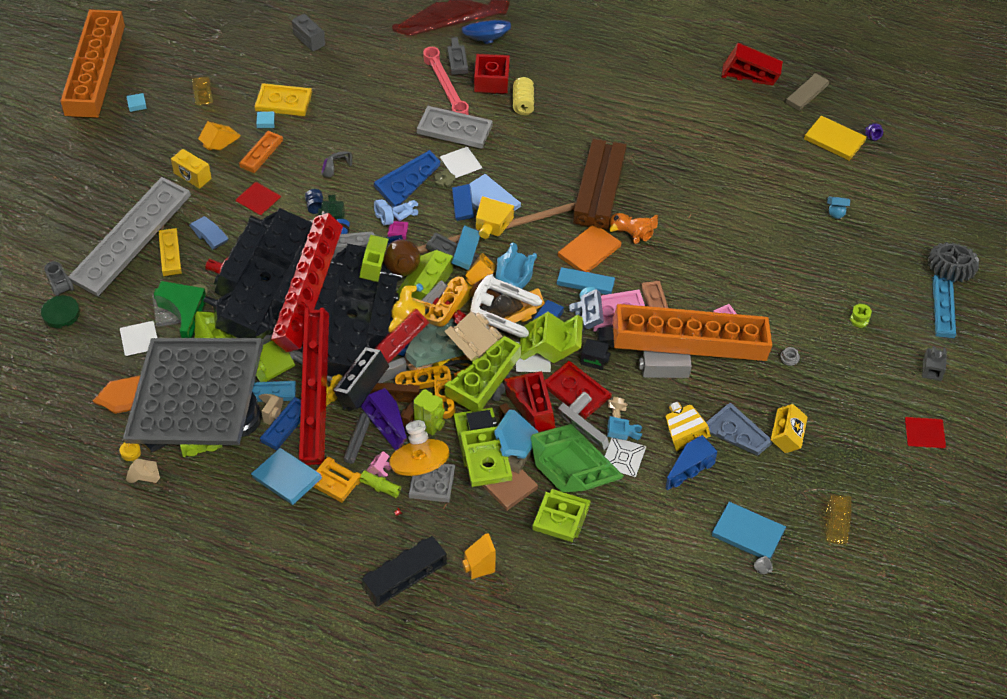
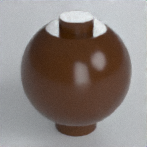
(402, 257)

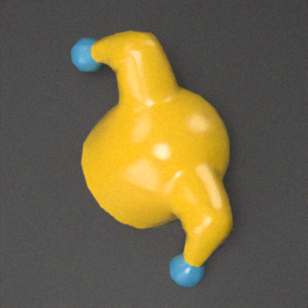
(406, 305)

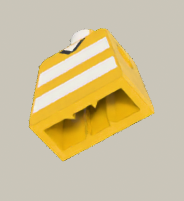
(685, 425)

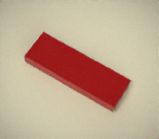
(402, 335)

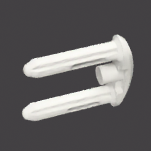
(483, 297)

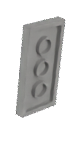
(454, 127)

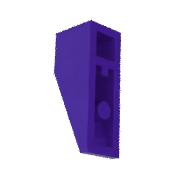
(386, 416)

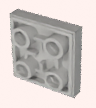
(434, 484)

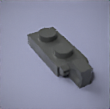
(457, 57)

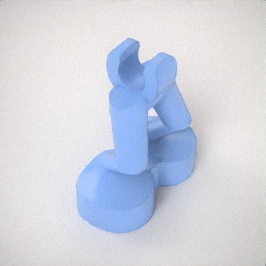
(387, 213)

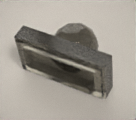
(503, 306)

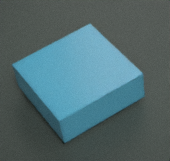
(136, 102)
(265, 119)

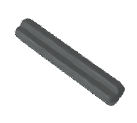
(357, 438)

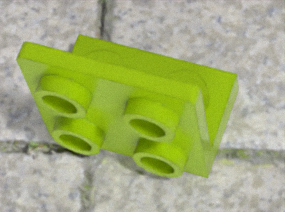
(273, 362)

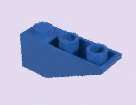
(694, 458)

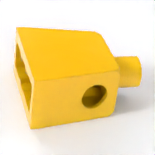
(493, 217)

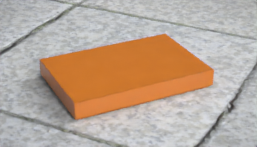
(589, 249)

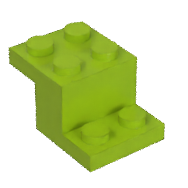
(552, 337)
(561, 515)

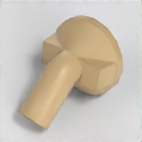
(617, 405)

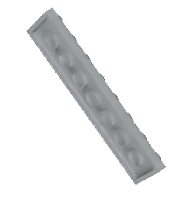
(129, 236)

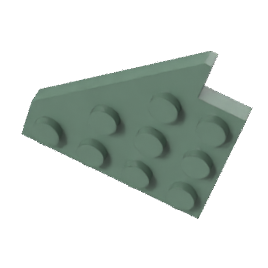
(432, 346)

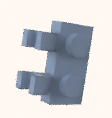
(589, 309)

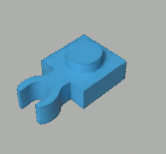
(621, 429)

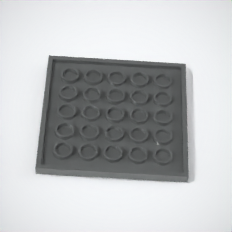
(194, 391)

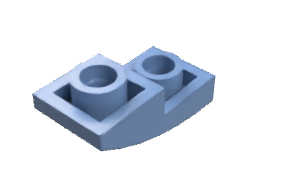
(209, 231)

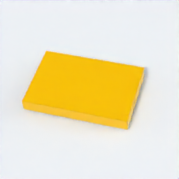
(283, 99)
(835, 138)

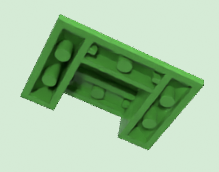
(571, 460)

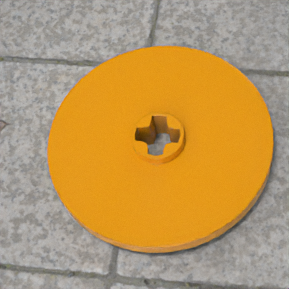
(419, 458)

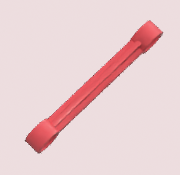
(444, 80)

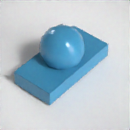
(838, 206)

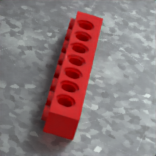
(307, 281)

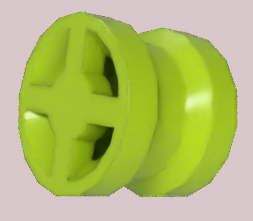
(860, 315)

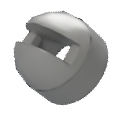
(763, 565)

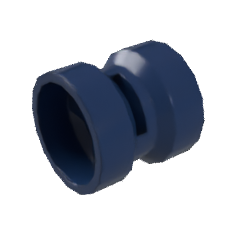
(314, 200)

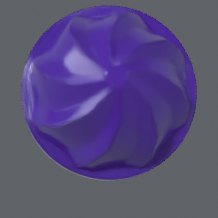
(874, 131)

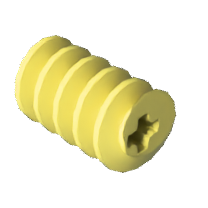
(523, 96)

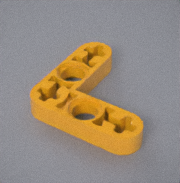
(443, 309)
(438, 383)

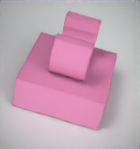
(378, 464)

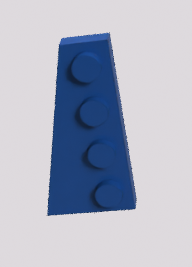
(406, 179)

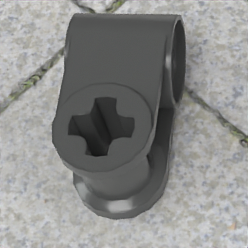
(57, 278)

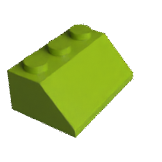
(432, 269)

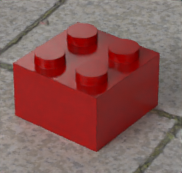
(491, 73)

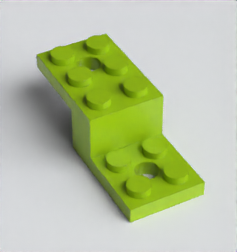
(480, 448)

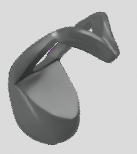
(328, 165)

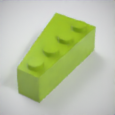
(481, 379)

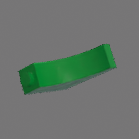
(181, 301)

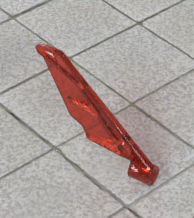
(449, 13)

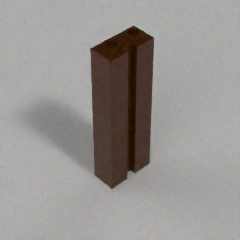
(599, 184)

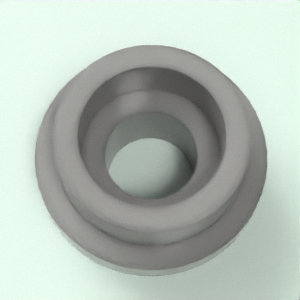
(792, 353)

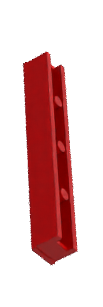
(314, 387)

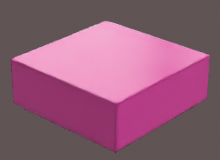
(398, 228)

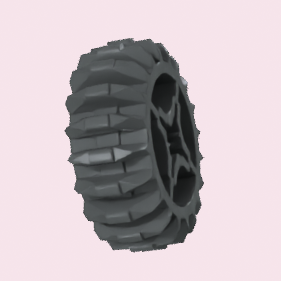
(953, 262)

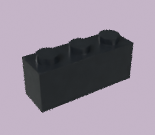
(361, 378)

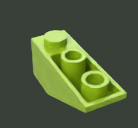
(373, 258)

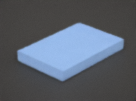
(488, 188)

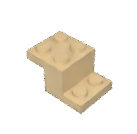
(474, 335)

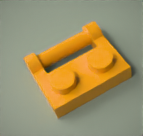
(333, 484)

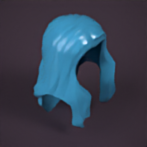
(515, 267)

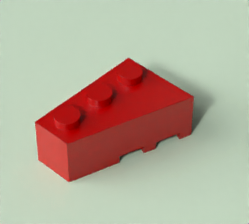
(752, 65)
(531, 399)

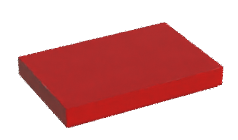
(571, 382)

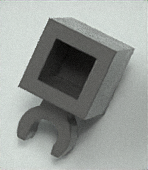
(934, 364)

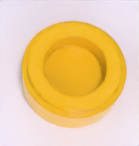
(130, 451)

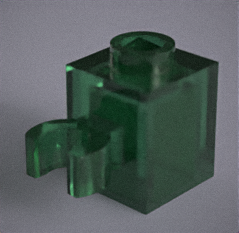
(334, 207)

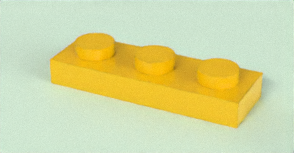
(170, 252)

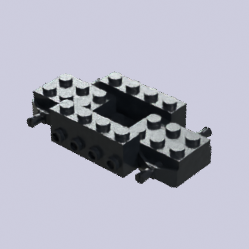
(266, 249)
(367, 299)

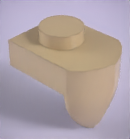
(272, 408)
(143, 470)

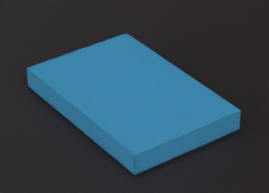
(286, 476)
(748, 531)

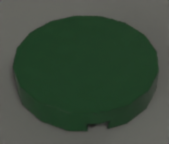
(60, 311)

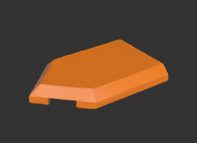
(118, 395)

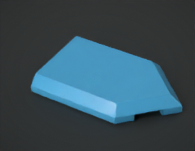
(515, 435)

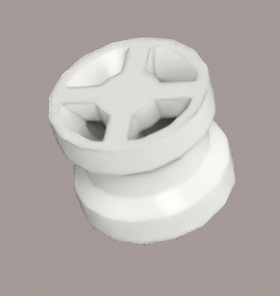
(417, 432)

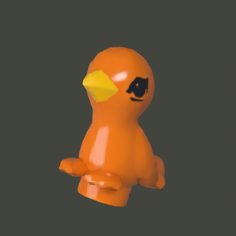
(638, 228)

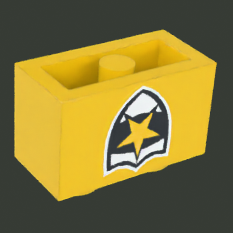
(191, 168)
(789, 428)

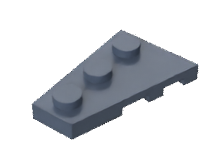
(738, 430)

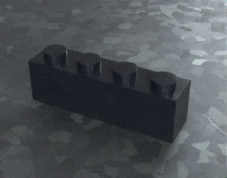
(404, 570)

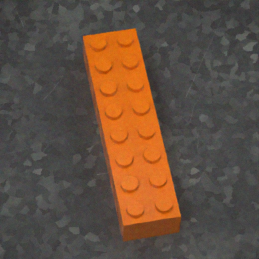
(93, 63)
(691, 332)

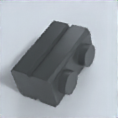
(308, 32)

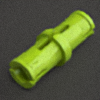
(380, 484)

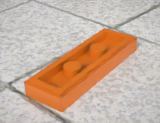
(261, 151)

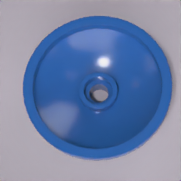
(486, 30)

